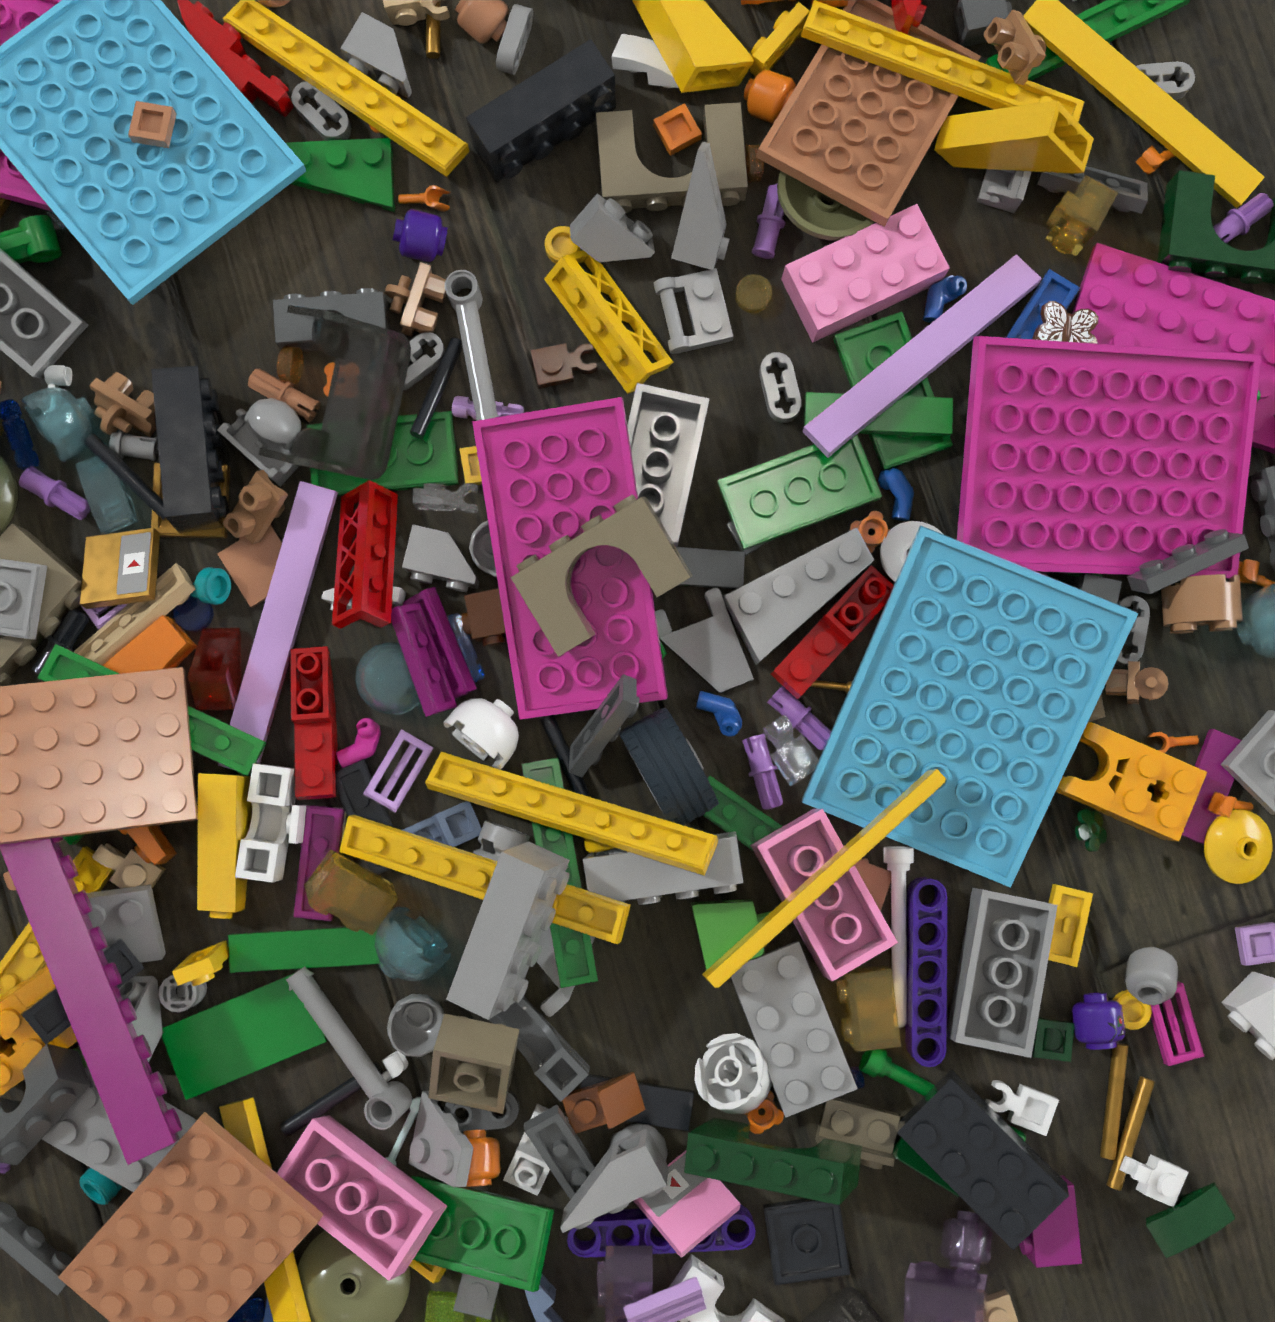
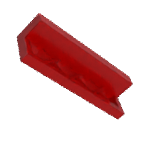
(371, 553)

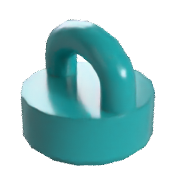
(212, 586)
(98, 1186)

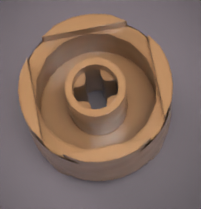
(1202, 602)

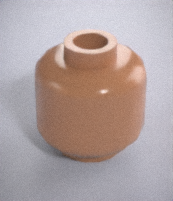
(482, 18)

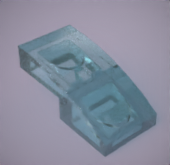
(106, 496)

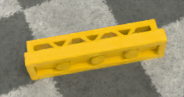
(603, 320)

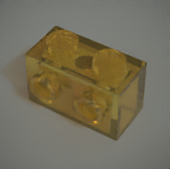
(1079, 215)
(350, 893)
(869, 1008)

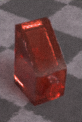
(216, 669)

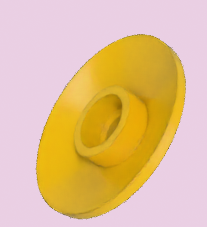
(1226, 843)

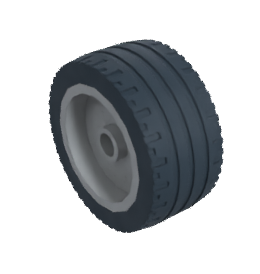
(669, 767)

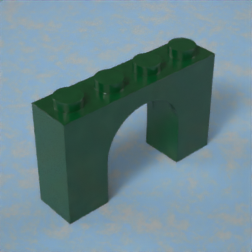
(1191, 243)
(820, 1173)

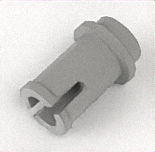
(134, 446)

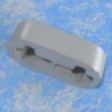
(514, 39)
(1162, 72)
(327, 107)
(425, 364)
(772, 389)
(1138, 633)

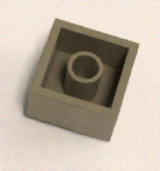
(473, 1063)

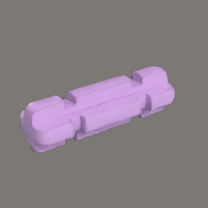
(463, 407)

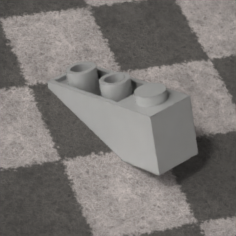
(625, 1173)

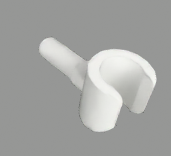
(58, 375)
(395, 1065)

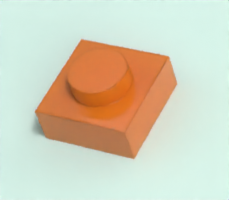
(677, 129)

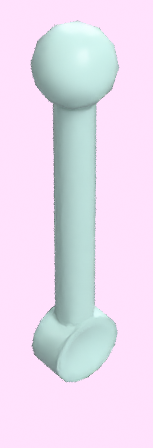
(404, 1132)

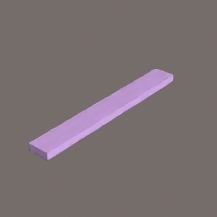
(921, 356)
(283, 610)

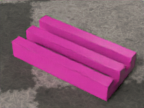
(1190, 1028)

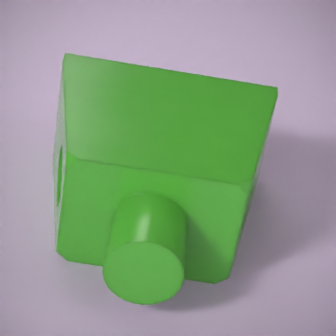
(724, 924)

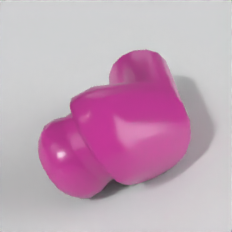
(364, 745)

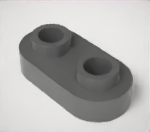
(484, 1119)

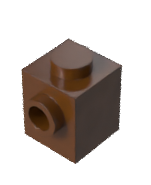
(484, 617)

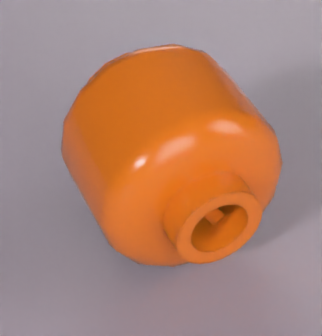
(768, 94)
(485, 1158)

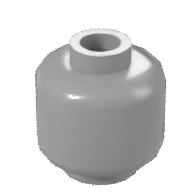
(1151, 975)

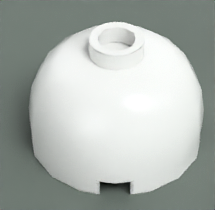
(485, 729)
(732, 1074)

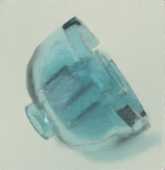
(60, 420)
(1259, 622)
(386, 680)
(409, 947)

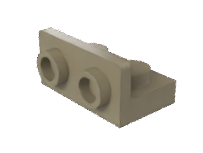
(863, 1126)

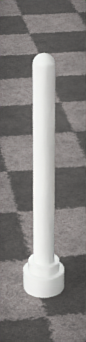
(898, 862)

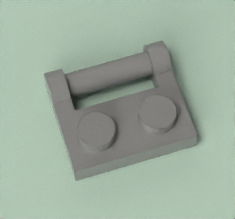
(705, 308)

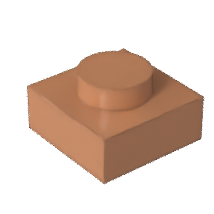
(152, 124)

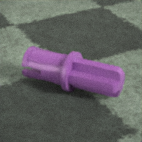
(1239, 220)
(769, 225)
(54, 493)
(800, 717)
(763, 771)

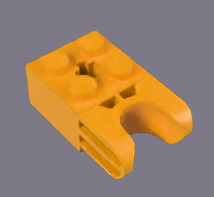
(1123, 780)
(12, 1024)

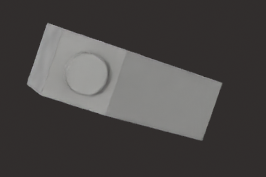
(703, 221)

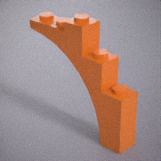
(156, 648)

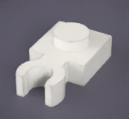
(1027, 1107)

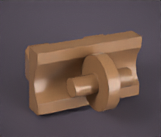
(1016, 45)
(414, 316)
(121, 411)
(256, 508)
(1148, 683)

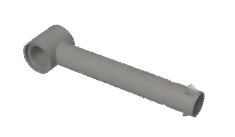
(472, 341)
(352, 1054)

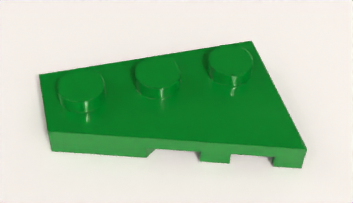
(349, 168)

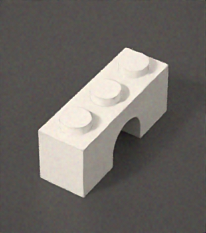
(266, 845)
(712, 1286)

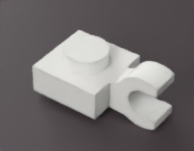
(1156, 1178)

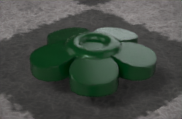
(1091, 829)

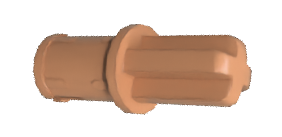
(274, 388)

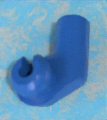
(942, 293)
(901, 490)
(724, 712)

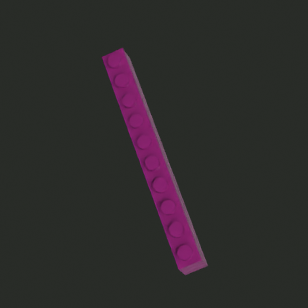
(92, 998)

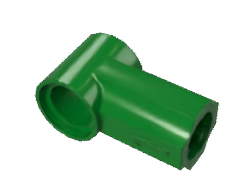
(32, 241)

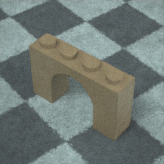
(636, 187)
(547, 581)
(60, 595)

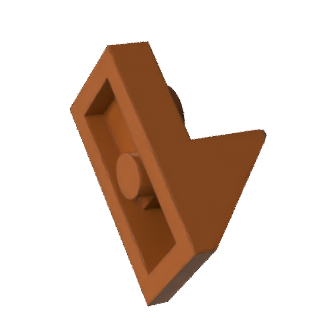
(604, 1103)

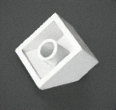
(1254, 1010)

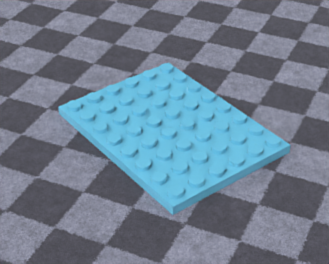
(67, 123)
(976, 678)

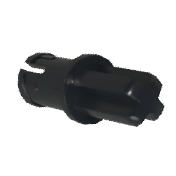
(65, 636)

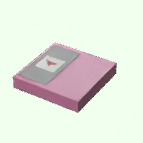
(688, 1207)

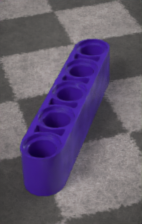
(936, 986)
(603, 1227)

